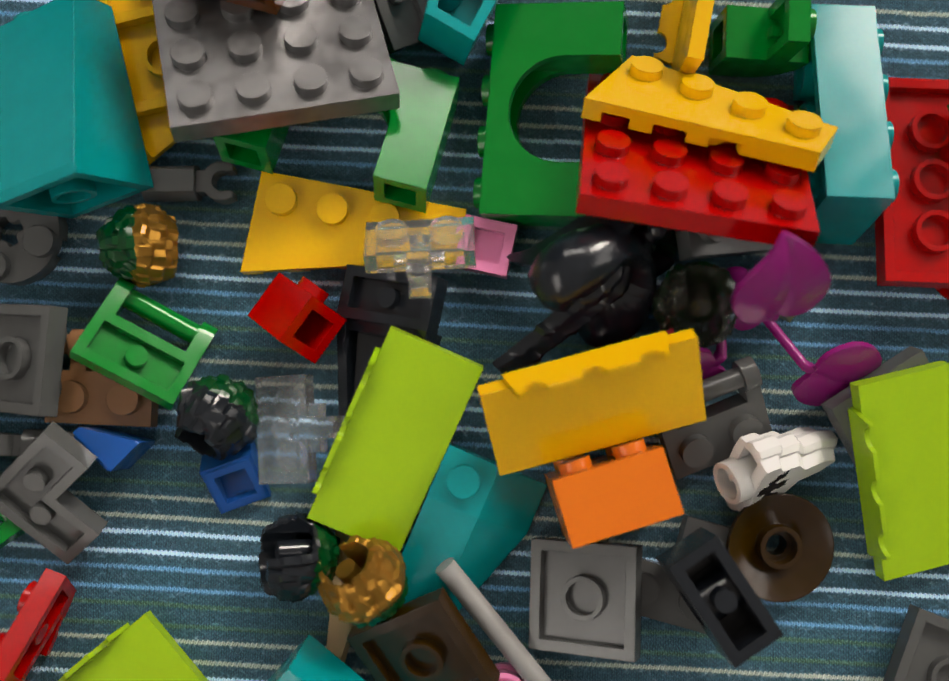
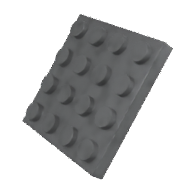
(257, 70)

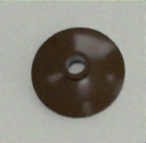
(802, 553)

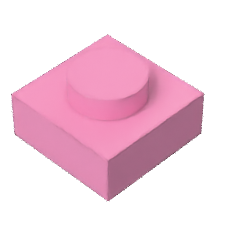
(492, 245)

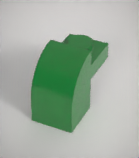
(761, 40)

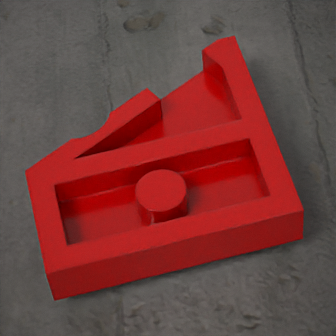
(36, 625)

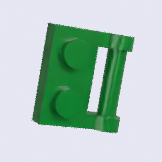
(137, 356)

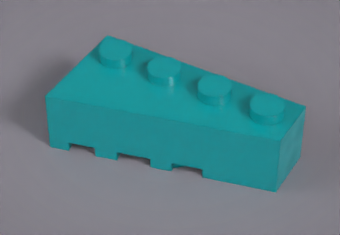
(849, 92)

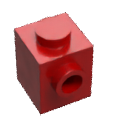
(297, 316)

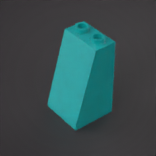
(67, 113)

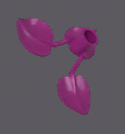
(790, 284)

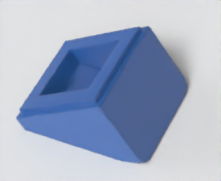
(113, 448)
(234, 479)

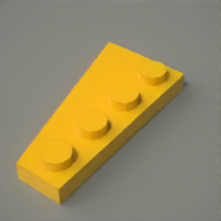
(709, 113)
(316, 224)

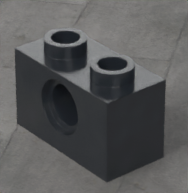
(719, 596)

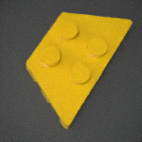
(143, 65)

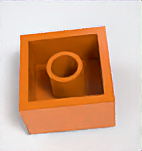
(612, 492)

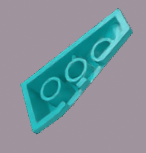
(468, 517)

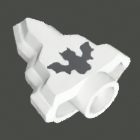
(772, 464)

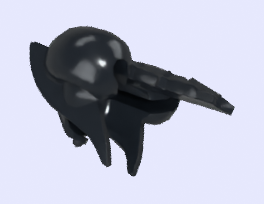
(596, 282)

